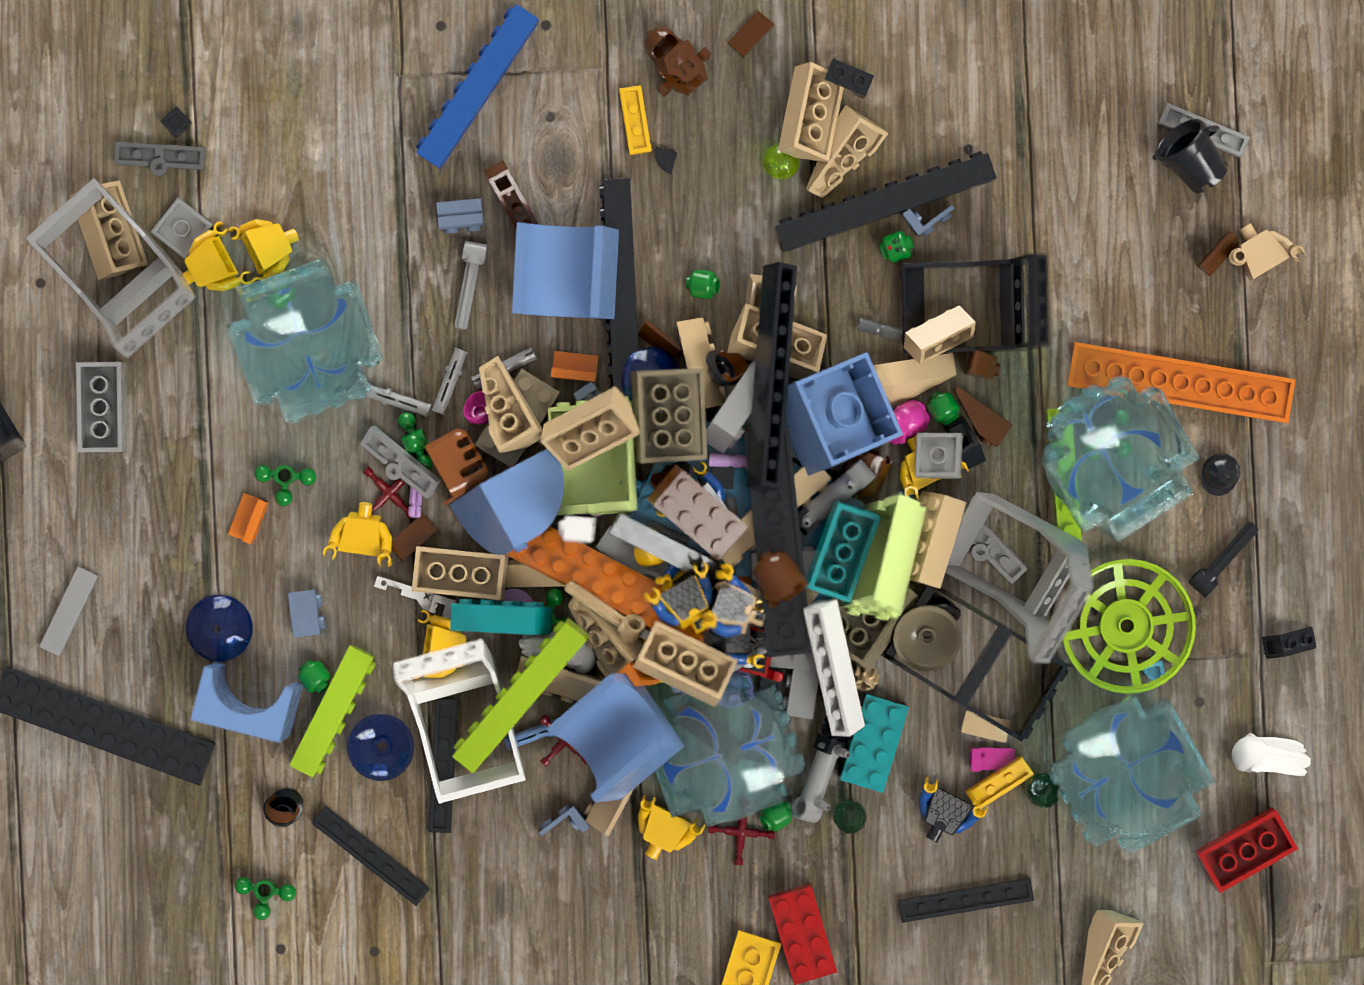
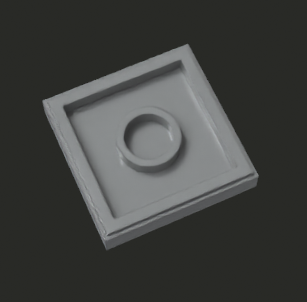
(180, 227)
(938, 455)

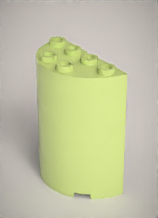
(595, 484)
(890, 559)

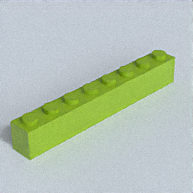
(522, 693)

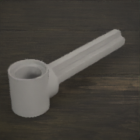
(474, 255)

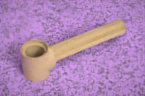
(628, 627)

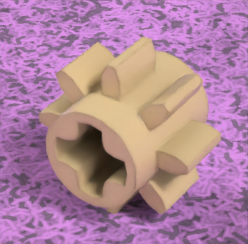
(864, 679)

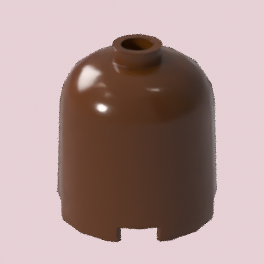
(878, 465)
(778, 577)

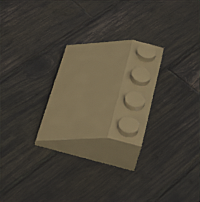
(669, 415)
(868, 635)

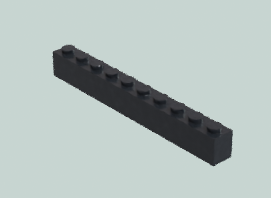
(885, 202)
(624, 327)
(771, 376)

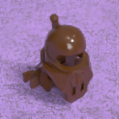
(676, 59)

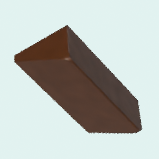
(751, 34)
(1218, 253)
(659, 339)

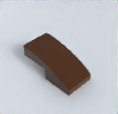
(412, 536)

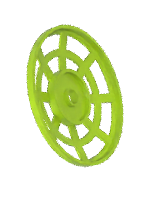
(1141, 631)

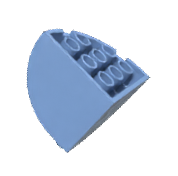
(513, 505)

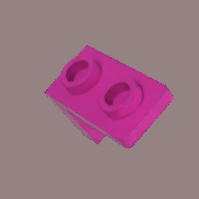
(989, 758)

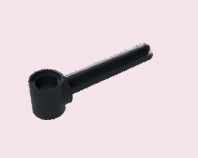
(1206, 579)

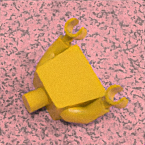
(266, 245)
(211, 264)
(907, 472)
(361, 535)
(438, 638)
(663, 830)

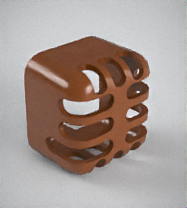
(452, 464)

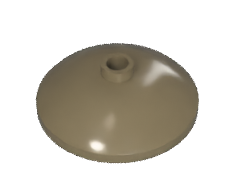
(927, 652)

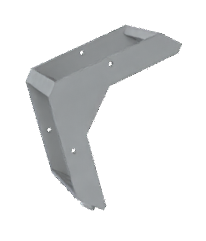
(136, 291)
(1068, 562)

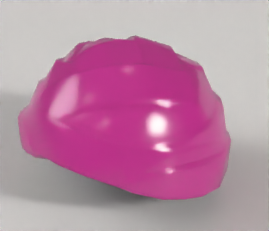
(475, 410)

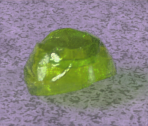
(778, 164)

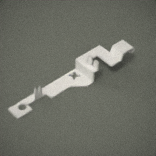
(426, 604)

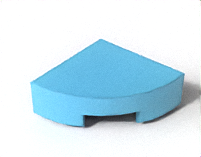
(1154, 671)

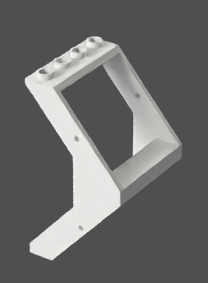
(460, 680)

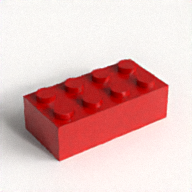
(1246, 850)
(802, 934)

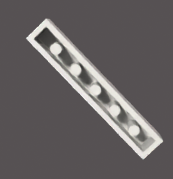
(578, 528)
(834, 667)

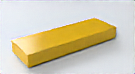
(635, 120)
(1000, 782)

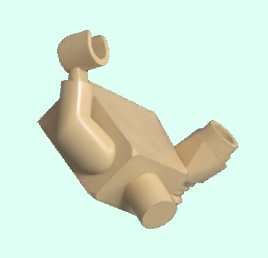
(1263, 251)

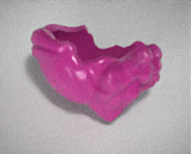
(912, 420)

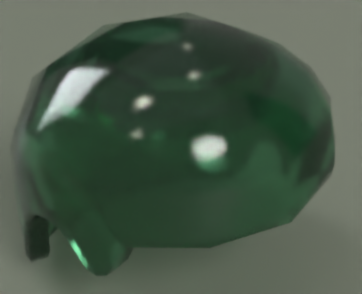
(1041, 790)
(850, 816)

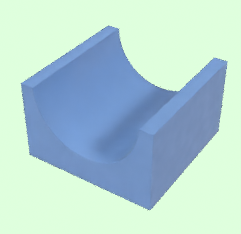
(565, 271)
(839, 414)
(219, 708)
(618, 735)

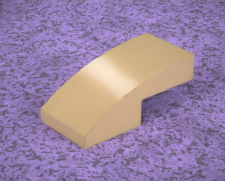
(979, 727)

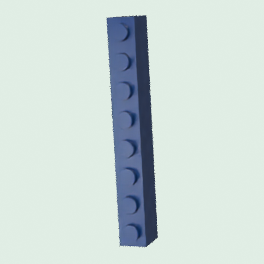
(478, 86)

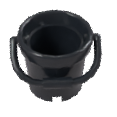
(1192, 154)

